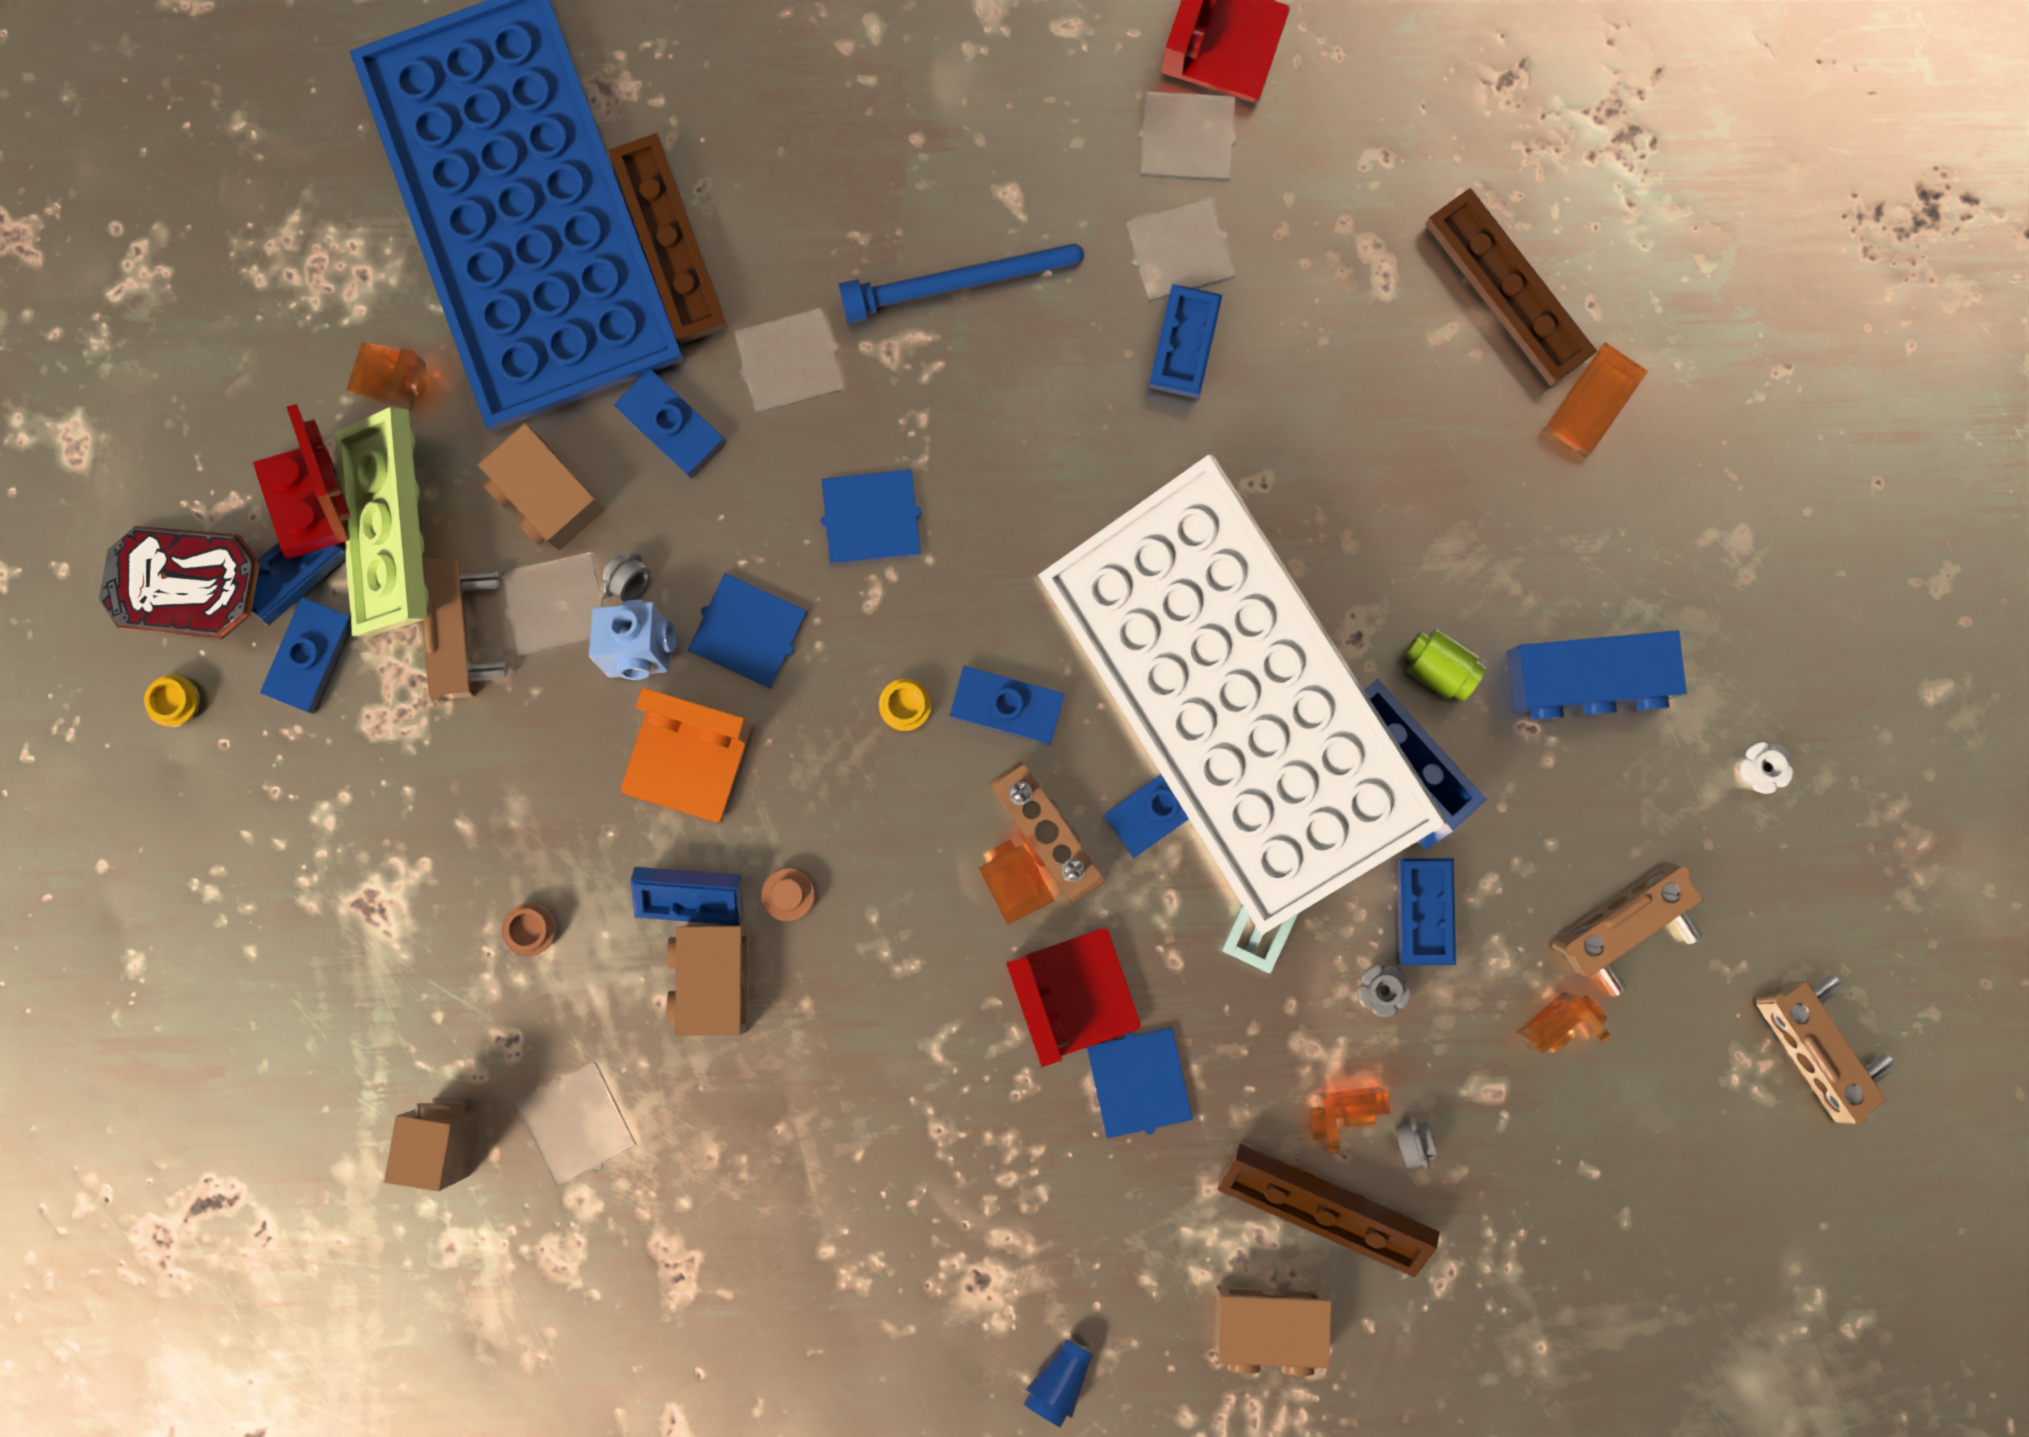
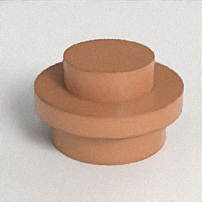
(788, 894)
(529, 929)

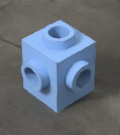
(631, 640)

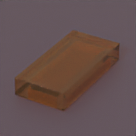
(1595, 400)

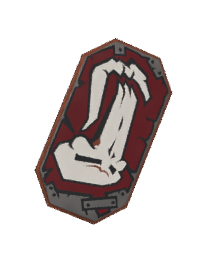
(179, 582)

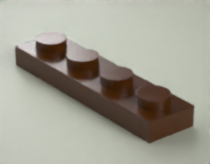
(668, 238)
(1510, 287)
(1328, 1210)

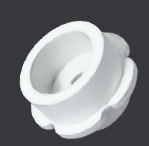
(1754, 774)

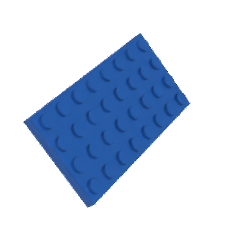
(516, 208)

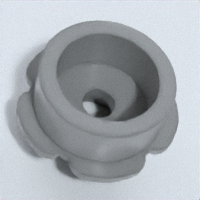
(626, 577)
(1370, 994)
(1416, 1143)

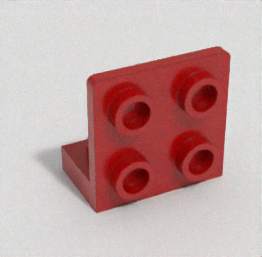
(1225, 44)
(303, 492)
(1073, 995)

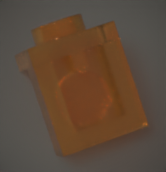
(388, 376)
(1014, 881)
(1554, 1024)
(1354, 1106)

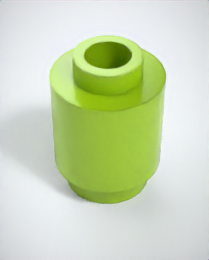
(1444, 665)

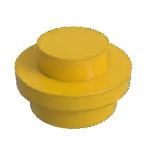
(172, 700)
(905, 704)

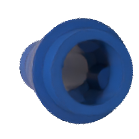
(1059, 1384)

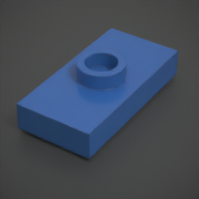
(1185, 341)
(670, 423)
(286, 581)
(307, 655)
(1007, 705)
(1146, 816)
(686, 896)
(1426, 911)

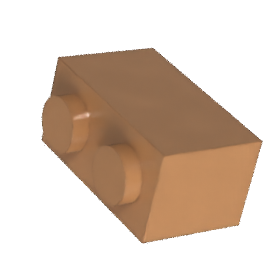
(540, 487)
(709, 980)
(432, 1145)
(1272, 1329)

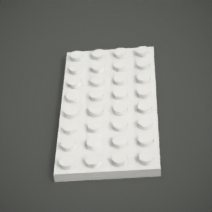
(1240, 696)

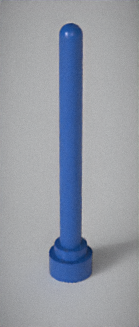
(863, 299)

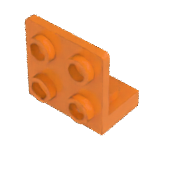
(685, 755)

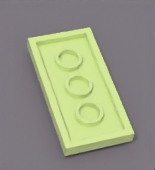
(384, 528)

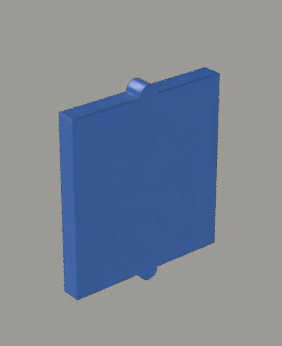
(871, 517)
(747, 630)
(1139, 1082)

